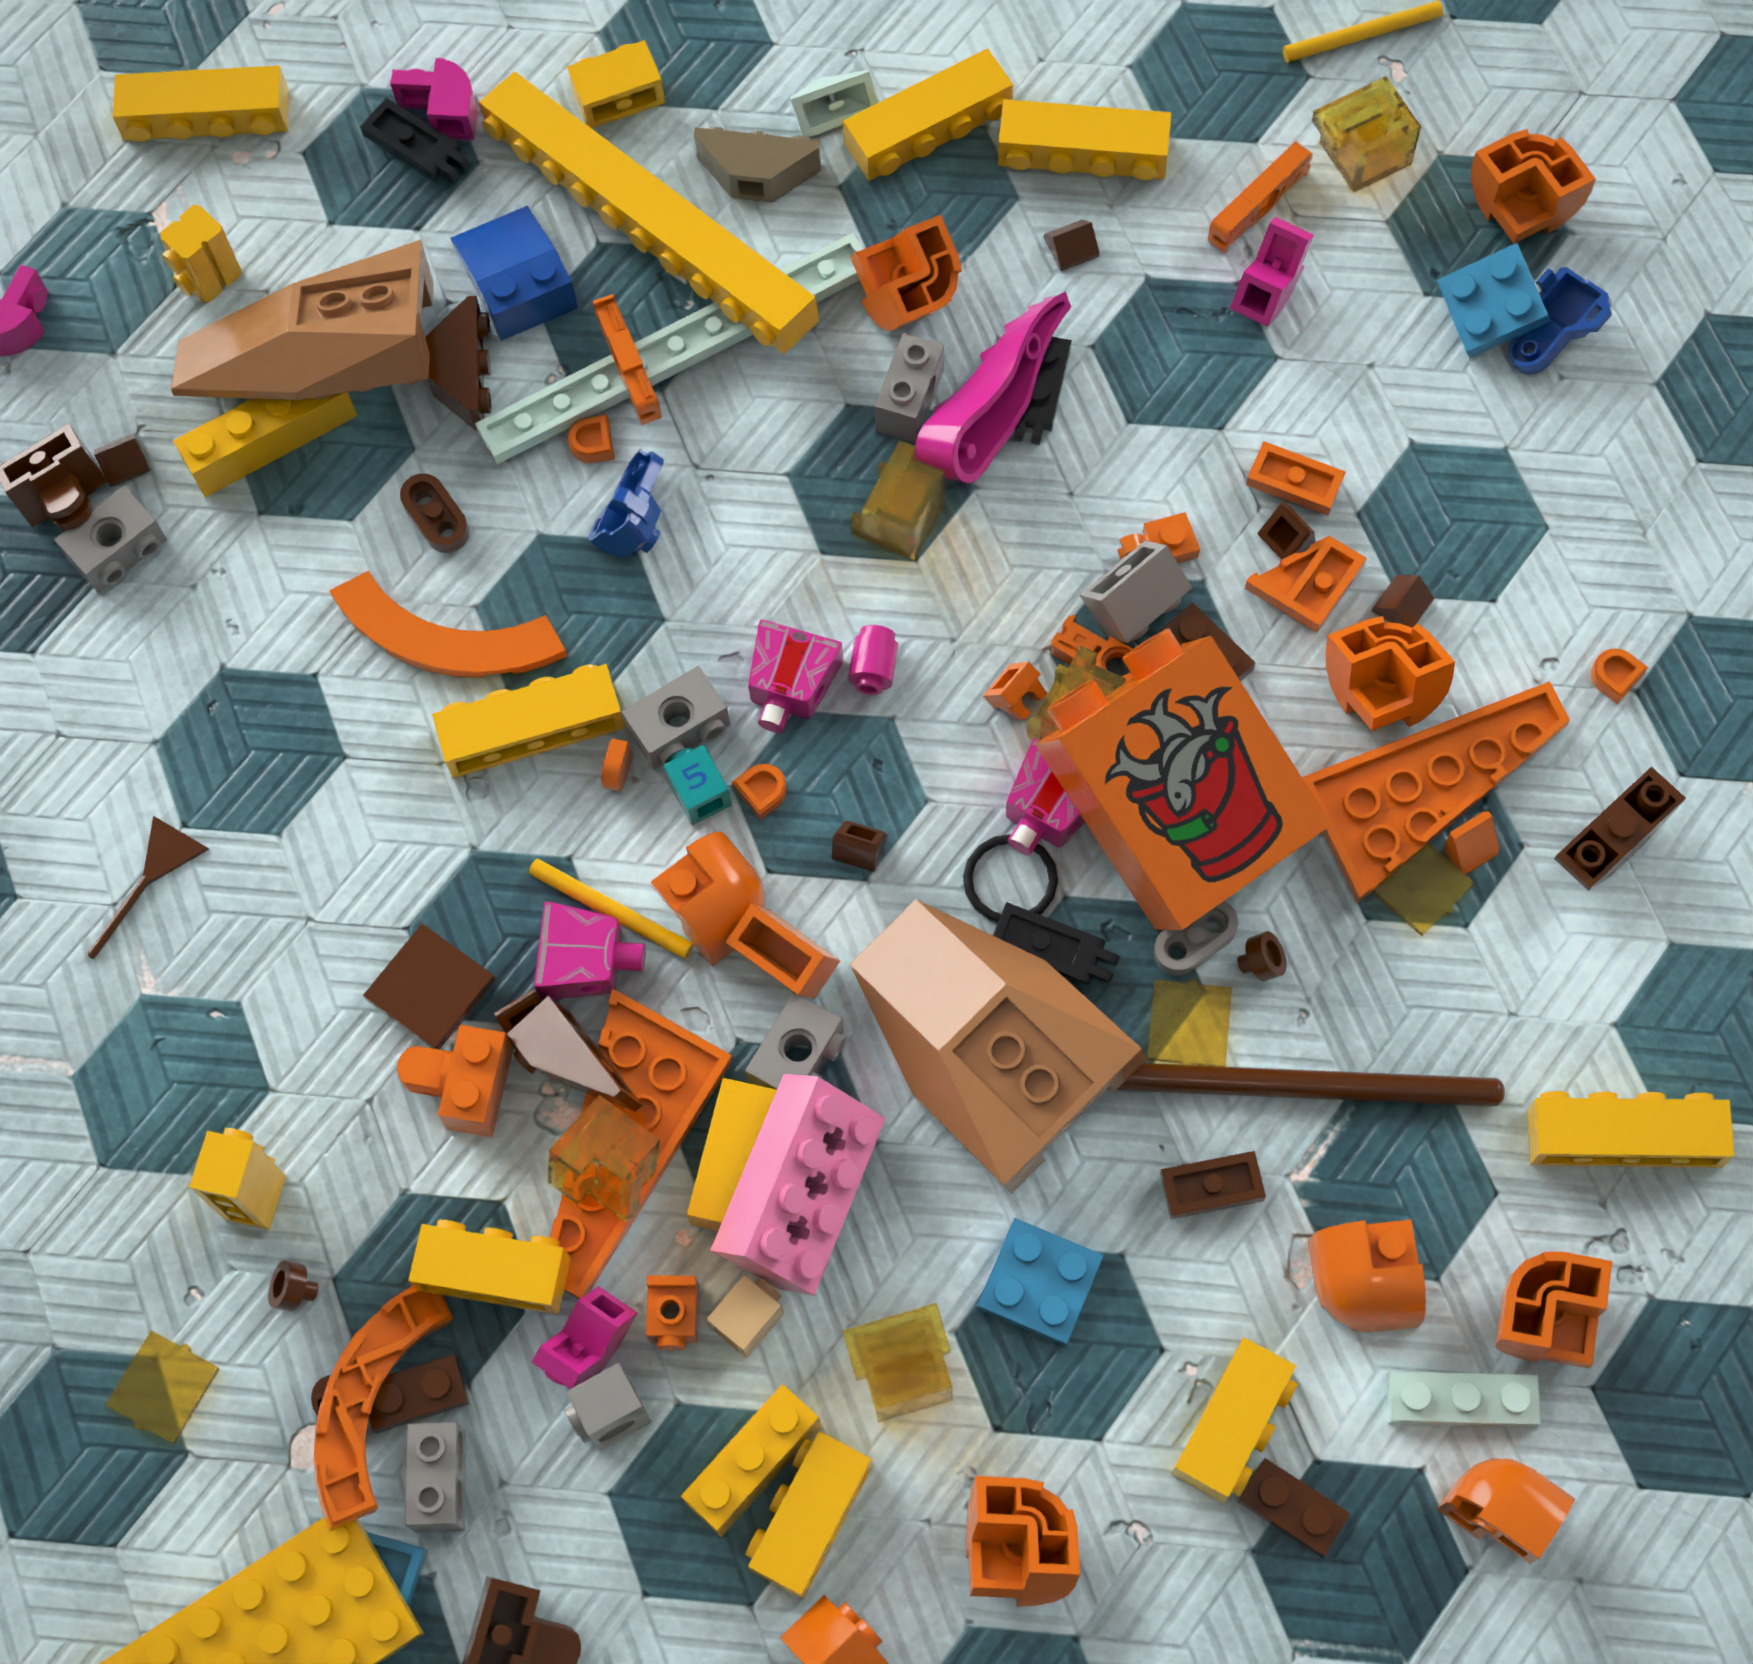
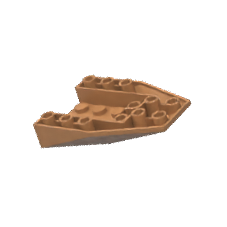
(318, 335)
(989, 1037)

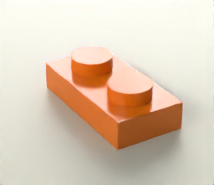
(1295, 478)

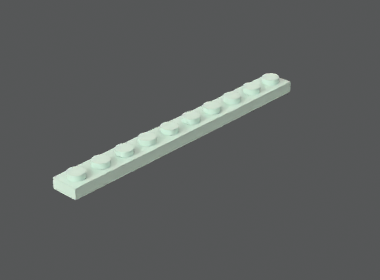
(662, 356)

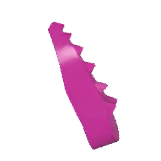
(985, 411)

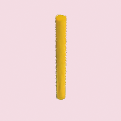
(1362, 31)
(610, 907)

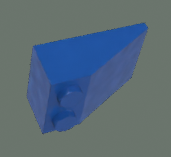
(515, 272)

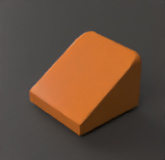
(1473, 843)

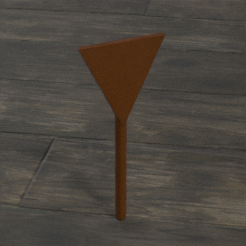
(165, 852)

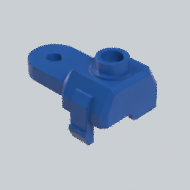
(1574, 311)
(632, 512)

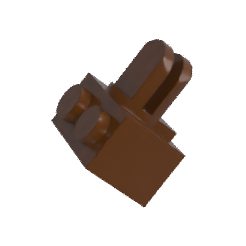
(53, 480)
(511, 1634)

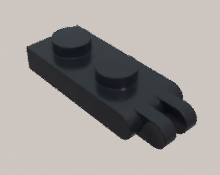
(414, 141)
(1047, 391)
(1062, 946)

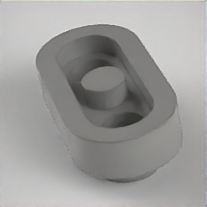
(1196, 941)

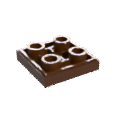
(429, 987)

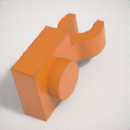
(1170, 531)

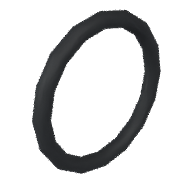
(1001, 840)

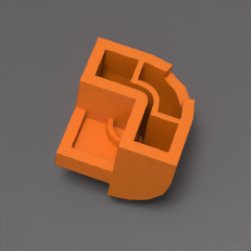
(1530, 183)
(908, 274)
(1388, 671)
(710, 893)
(1369, 1275)
(1554, 1308)
(1509, 1505)
(1020, 1542)

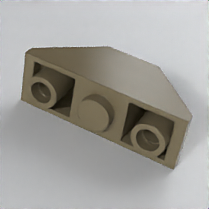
(757, 163)

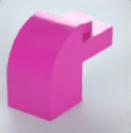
(443, 93)
(1273, 274)
(18, 312)
(586, 1340)

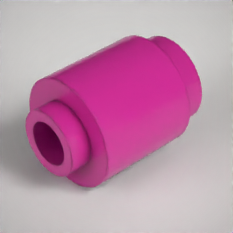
(873, 659)

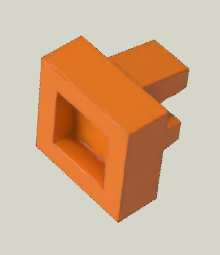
(1012, 685)

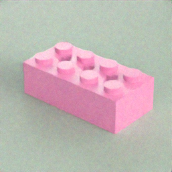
(798, 1184)

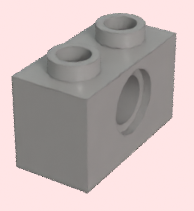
(909, 387)
(114, 518)
(685, 696)
(797, 1024)
(606, 1408)

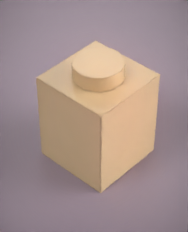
(746, 1314)

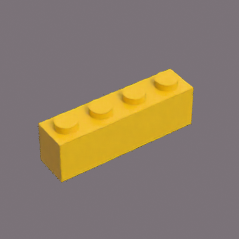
(201, 103)
(927, 115)
(1084, 139)
(256, 436)
(528, 720)
(1630, 1131)

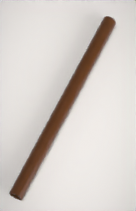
(1316, 1084)

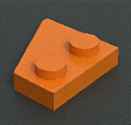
(1310, 581)

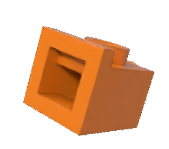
(683, 1329)

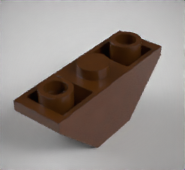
(460, 361)
(1620, 830)

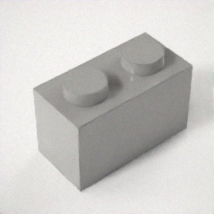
(1136, 592)

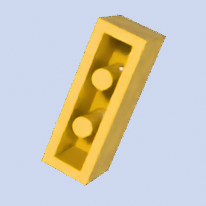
(729, 1143)
(238, 1178)
(490, 1267)
(1236, 1421)
(751, 1460)
(808, 1514)

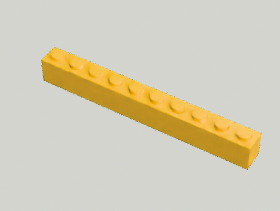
(649, 213)

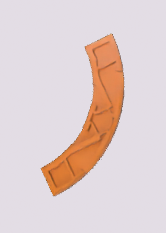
(444, 648)
(350, 1394)

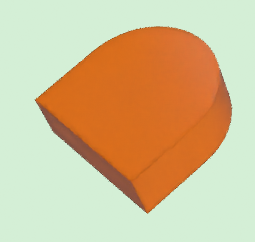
(591, 439)
(1616, 673)
(616, 764)
(761, 788)

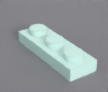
(1463, 1399)

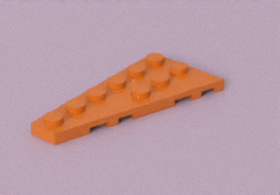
(1416, 787)
(673, 1080)

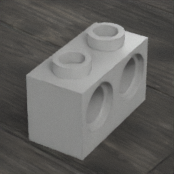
(435, 1477)

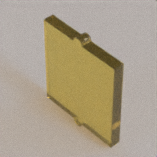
(1424, 889)
(1189, 1023)
(162, 1387)

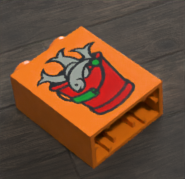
(1180, 779)

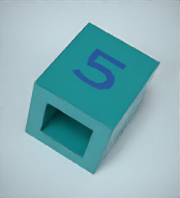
(697, 783)

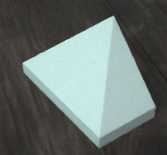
(832, 100)

